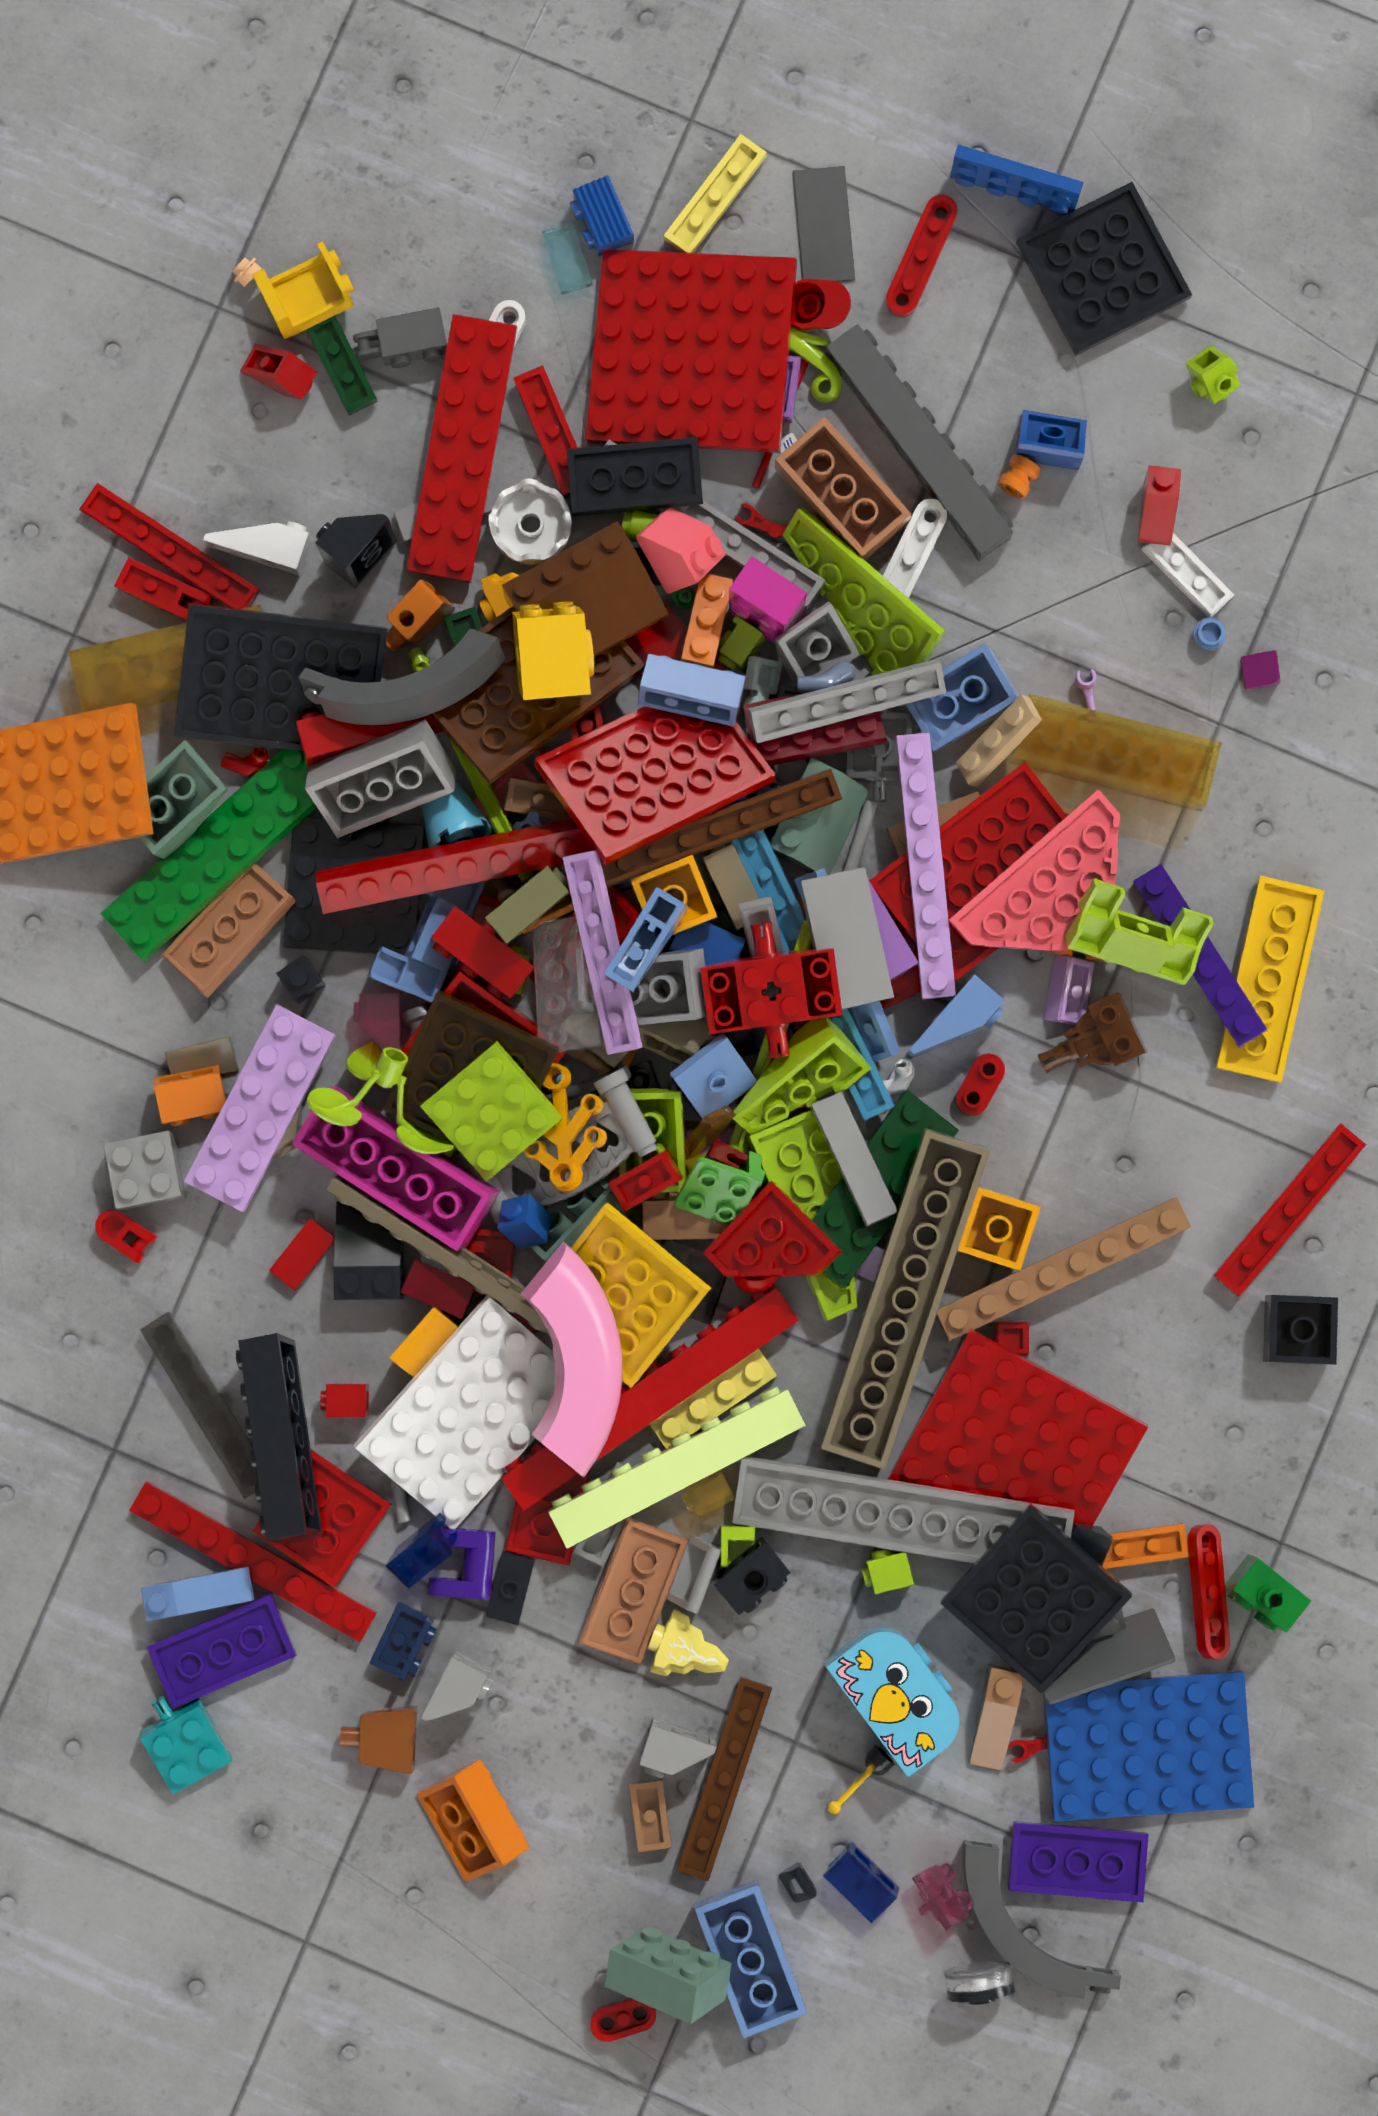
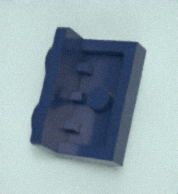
(403, 1640)

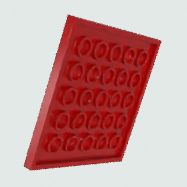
(692, 349)
(1018, 1434)

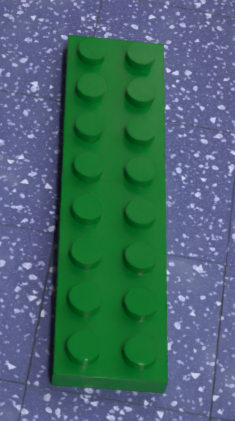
(213, 856)

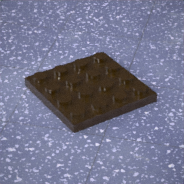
(449, 1041)

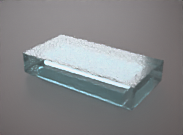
(567, 258)

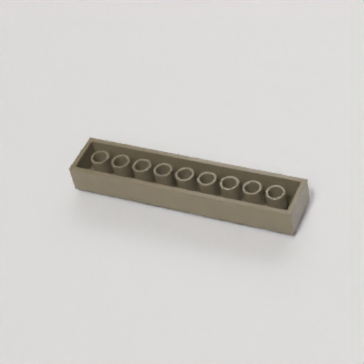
(904, 1298)

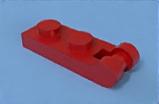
(158, 588)

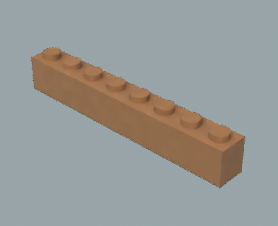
(1062, 1268)

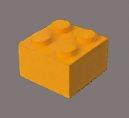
(999, 1228)

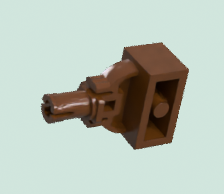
(1104, 1035)

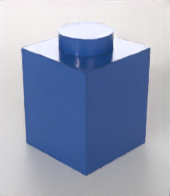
(524, 1221)

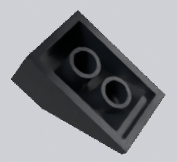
(365, 1258)

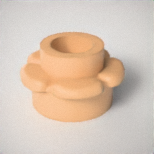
(245, 270)

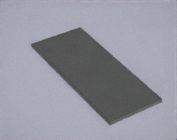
(824, 224)

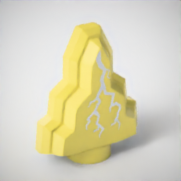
(682, 1648)

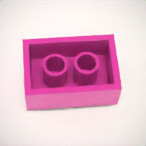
(766, 600)

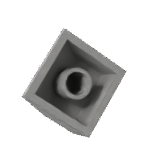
(815, 644)
(459, 1687)
(673, 1749)

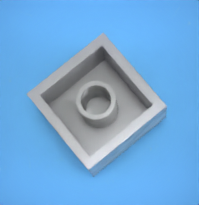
(145, 1170)

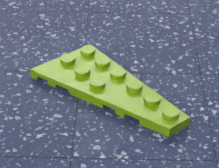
(873, 611)
(805, 1169)

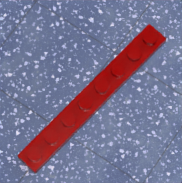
(264, 1566)

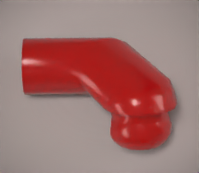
(249, 764)

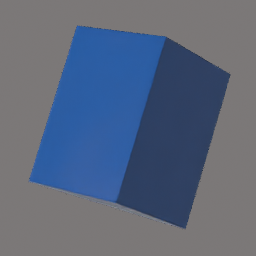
(1052, 439)

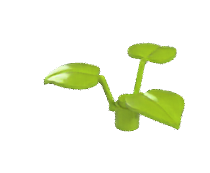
(385, 1070)

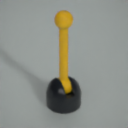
(877, 1763)

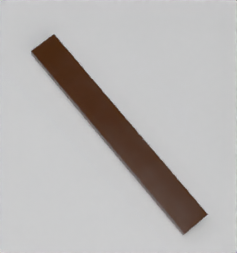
(727, 826)

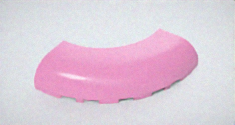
(584, 1356)

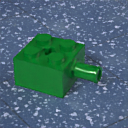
(1266, 1592)

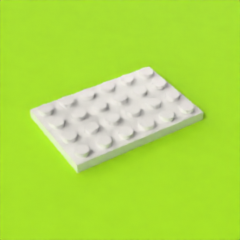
(465, 1413)

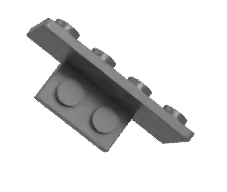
(1116, 1653)

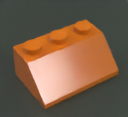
(473, 1821)

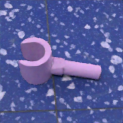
(1087, 688)

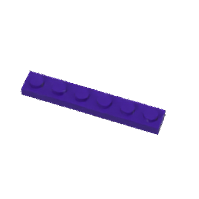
(1210, 971)

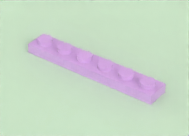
(600, 946)

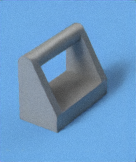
(694, 1574)

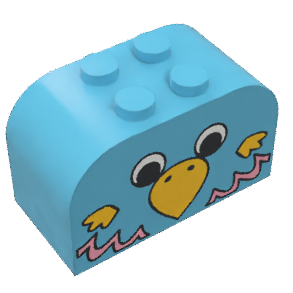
(897, 1695)

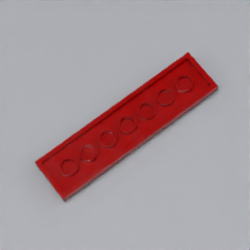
(462, 448)

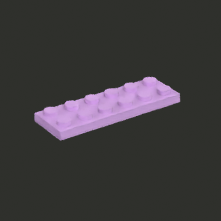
(260, 1108)

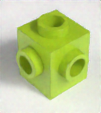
(1212, 374)

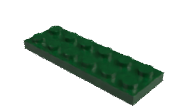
(893, 1152)

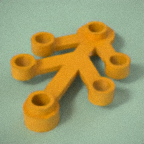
(565, 1133)

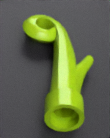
(804, 346)

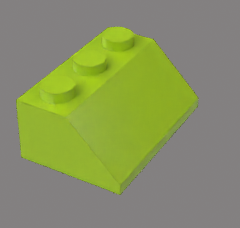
(665, 1119)

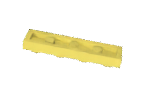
(715, 195)
(714, 1398)

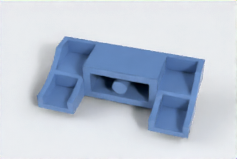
(422, 968)

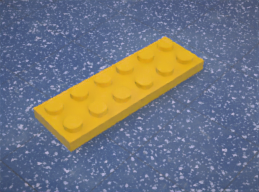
(1273, 974)

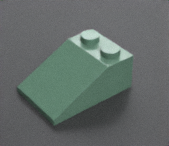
(180, 798)

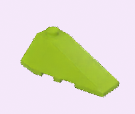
(817, 1064)

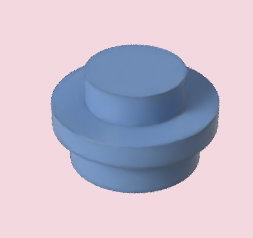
(1209, 634)

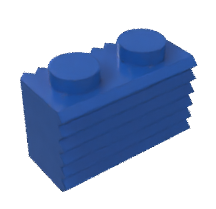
(602, 216)

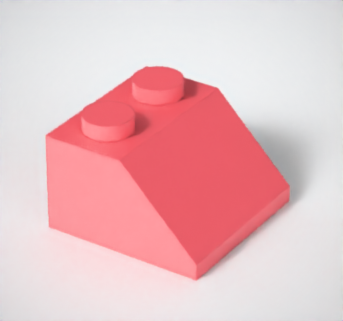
(680, 549)

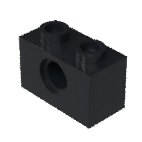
(758, 1558)

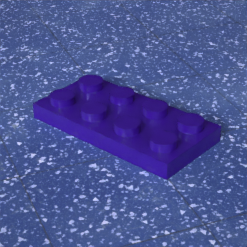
(222, 1651)
(1078, 1861)

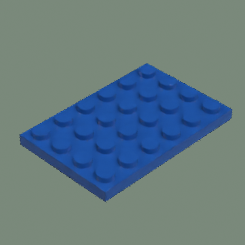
(1151, 1748)

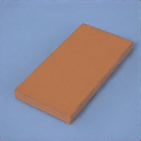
(228, 929)
(633, 1590)

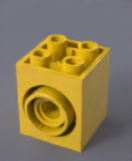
(552, 651)

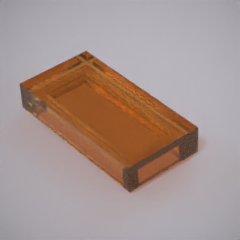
(707, 1131)

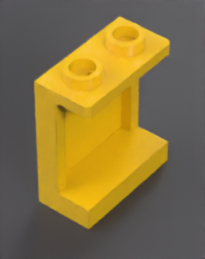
(306, 292)

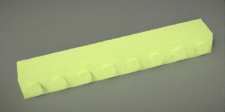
(676, 1467)

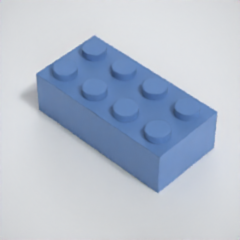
(761, 1978)

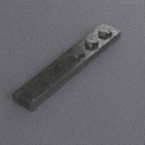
(203, 1400)

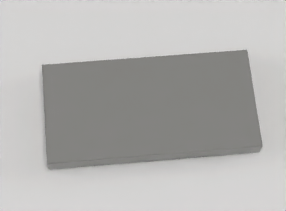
(845, 919)

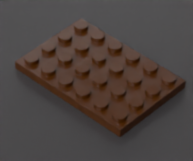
(502, 729)

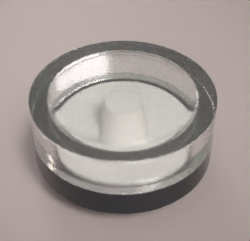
(979, 1982)

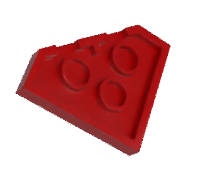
(772, 1240)

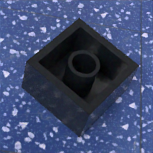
(1300, 1329)

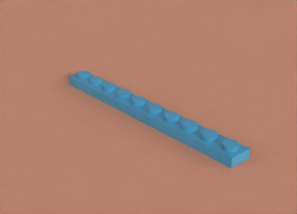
(769, 880)

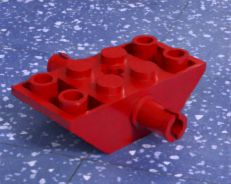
(804, 982)

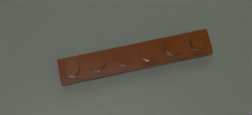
(724, 1778)

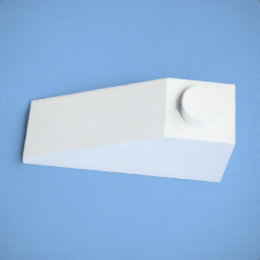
(268, 544)

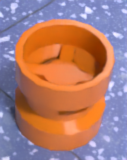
(1018, 478)

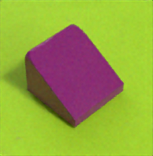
(1260, 670)

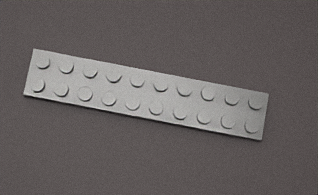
(876, 1510)

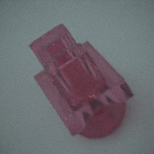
(940, 1897)

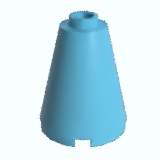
(453, 819)

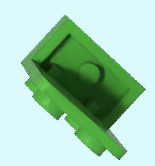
(719, 1189)

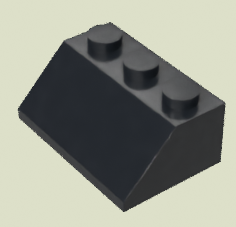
(355, 545)

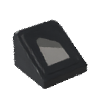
(798, 1883)

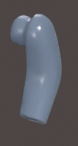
(838, 674)

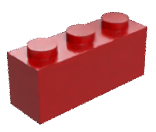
(481, 954)

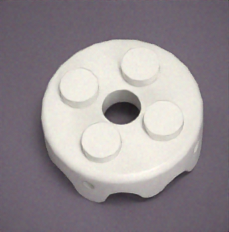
(527, 500)

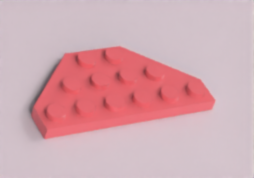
(1041, 891)

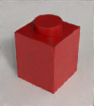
(345, 1400)

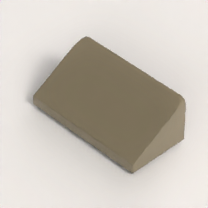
(203, 1055)

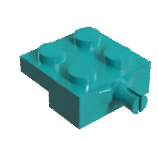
(184, 1744)

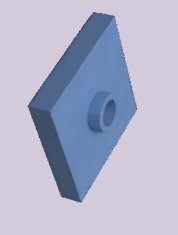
(713, 1076)

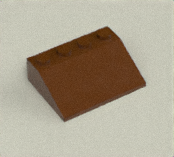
(600, 578)

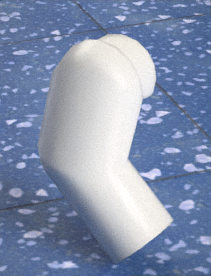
(900, 1077)

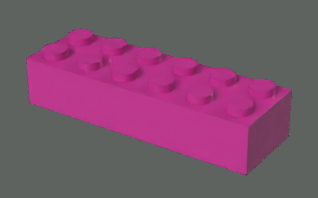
(418, 1186)

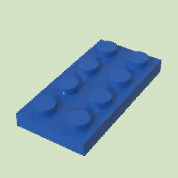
(1015, 179)

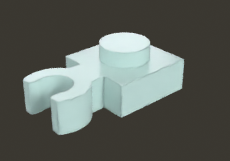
(761, 678)

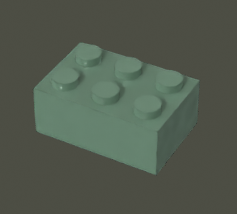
(668, 1974)

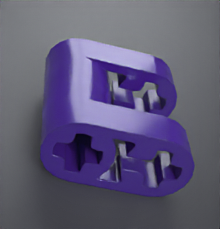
(477, 1566)

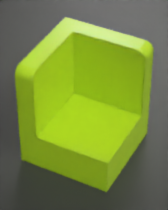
(734, 1541)

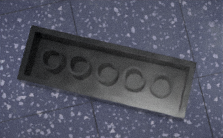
(279, 1439)

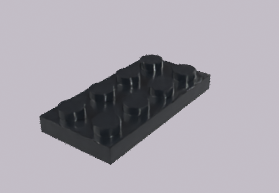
(634, 476)

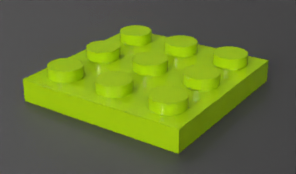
(491, 1111)

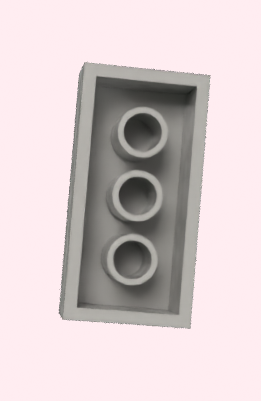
(381, 778)

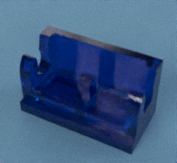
(421, 1552)
(861, 1882)

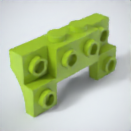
(1134, 940)

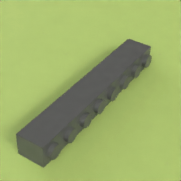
(919, 442)

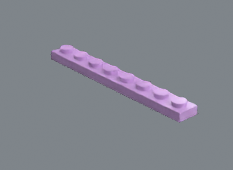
(925, 866)

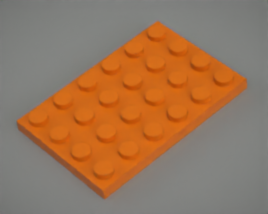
(72, 783)

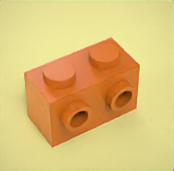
(190, 1095)

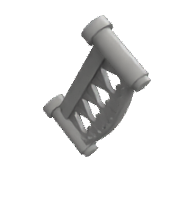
(618, 1115)

